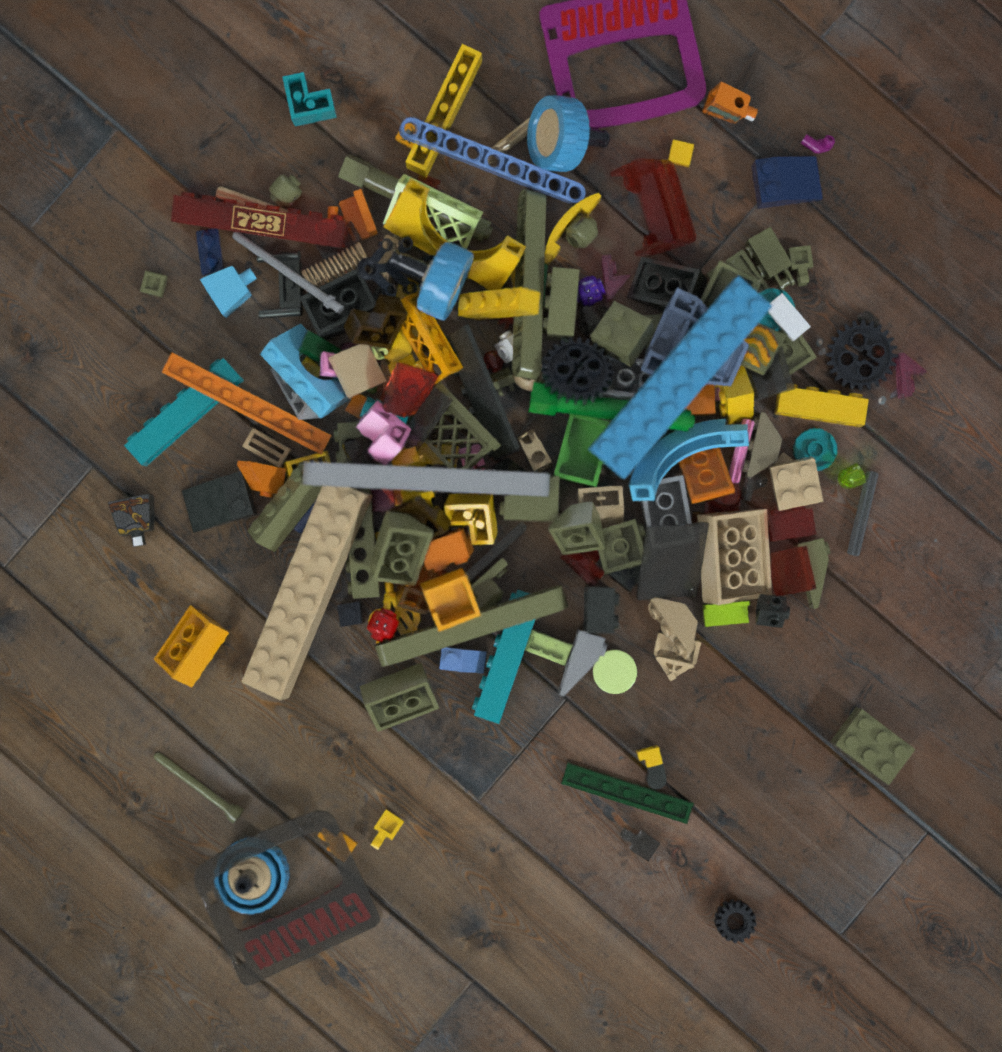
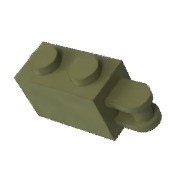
(770, 258)

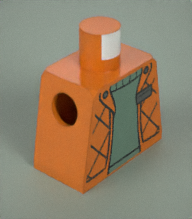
(729, 104)

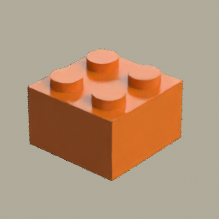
(451, 547)

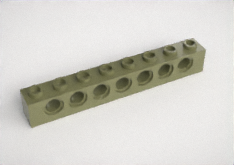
(370, 588)

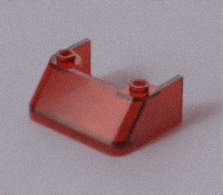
(661, 202)

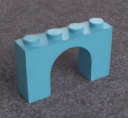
(283, 357)

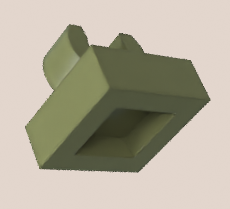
(501, 379)

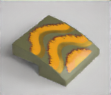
(762, 348)

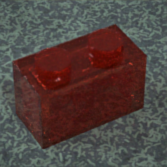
(791, 524)

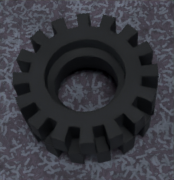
(735, 934)

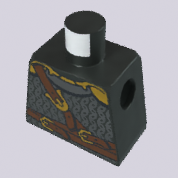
(134, 517)

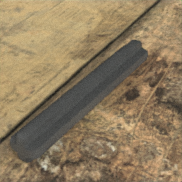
(862, 513)

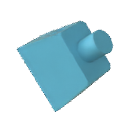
(229, 288)

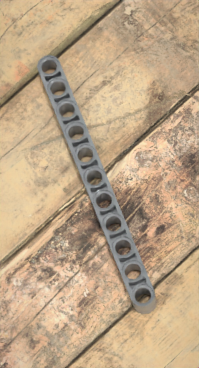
(426, 479)

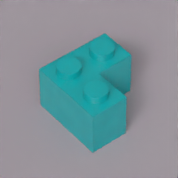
(307, 106)

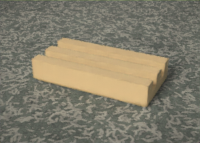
(283, 457)

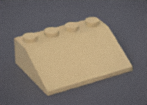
(736, 556)

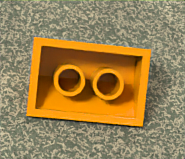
(191, 646)

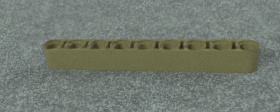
(529, 275)
(491, 620)

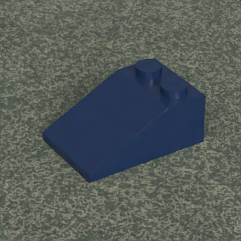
(786, 181)

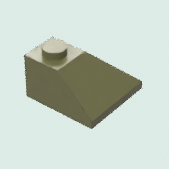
(578, 529)

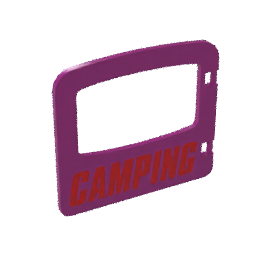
(596, 23)

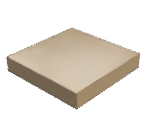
(357, 369)

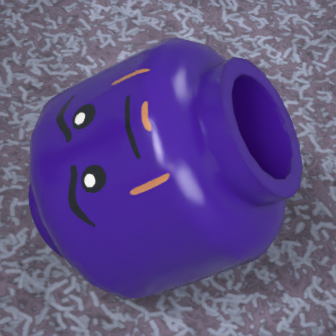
(590, 291)

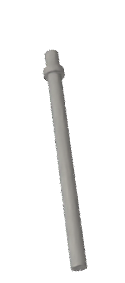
(328, 300)

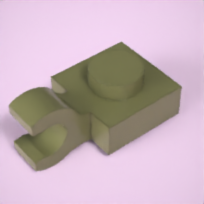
(802, 260)

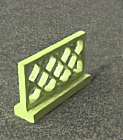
(444, 204)

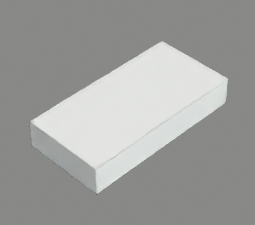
(788, 317)

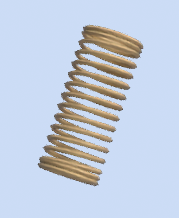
(359, 249)

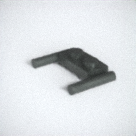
(288, 290)

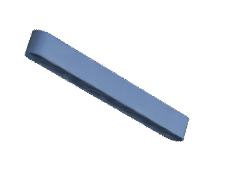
(481, 161)

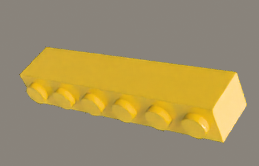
(446, 106)

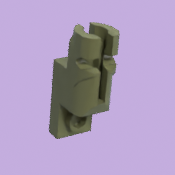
(485, 589)

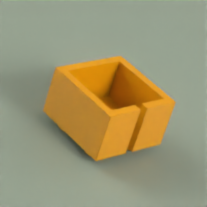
(450, 599)

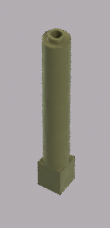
(366, 175)

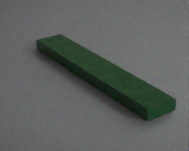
(627, 793)

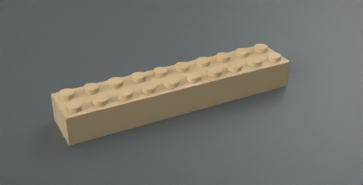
(306, 590)

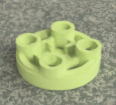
(615, 672)

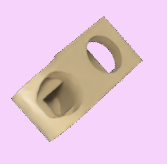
(534, 451)

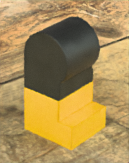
(655, 770)

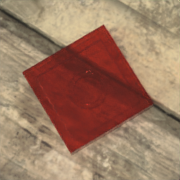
(791, 571)

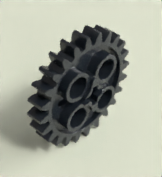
(871, 338)
(595, 381)

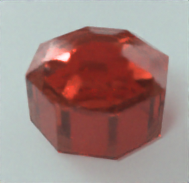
(493, 361)

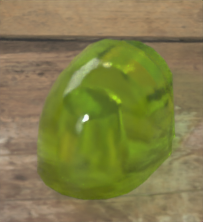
(851, 477)

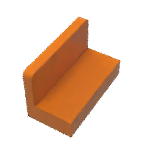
(357, 211)

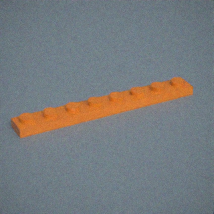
(246, 403)

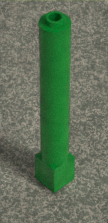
(605, 408)

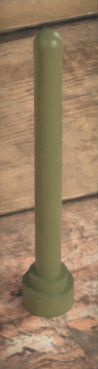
(231, 811)

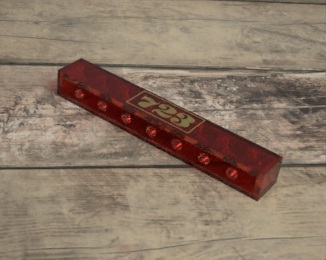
(260, 221)

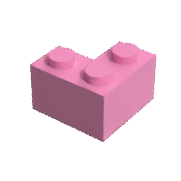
(385, 431)

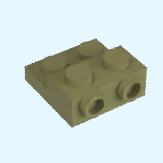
(622, 546)

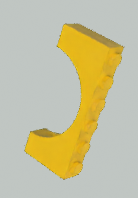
(411, 220)

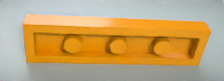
(430, 335)

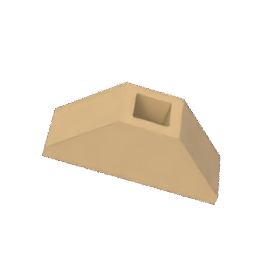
(675, 623)

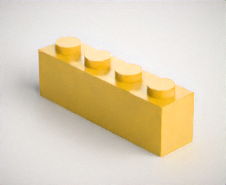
(499, 303)
(823, 406)

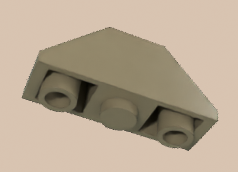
(762, 447)

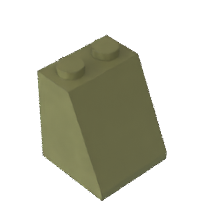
(532, 508)

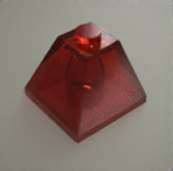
(407, 389)

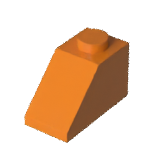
(262, 477)

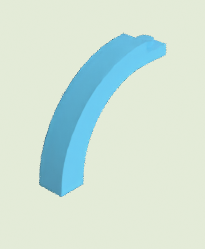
(679, 446)

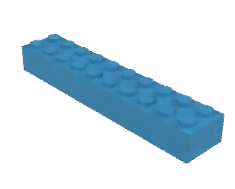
(680, 377)

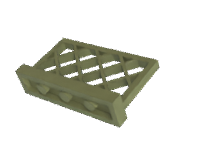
(468, 422)

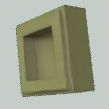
(153, 284)

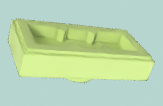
(549, 647)

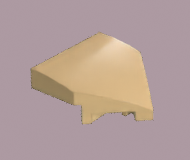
(668, 658)

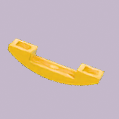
(584, 207)

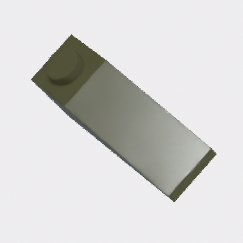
(818, 554)

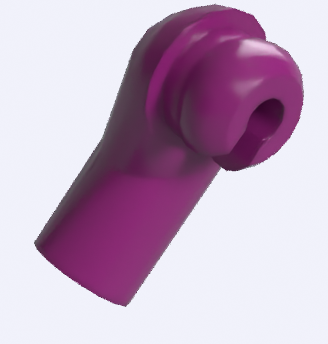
(820, 145)

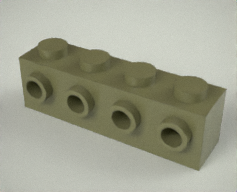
(284, 511)

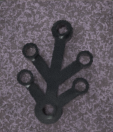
(376, 269)

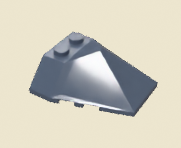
(675, 322)

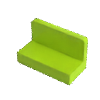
(725, 614)

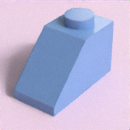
(462, 660)

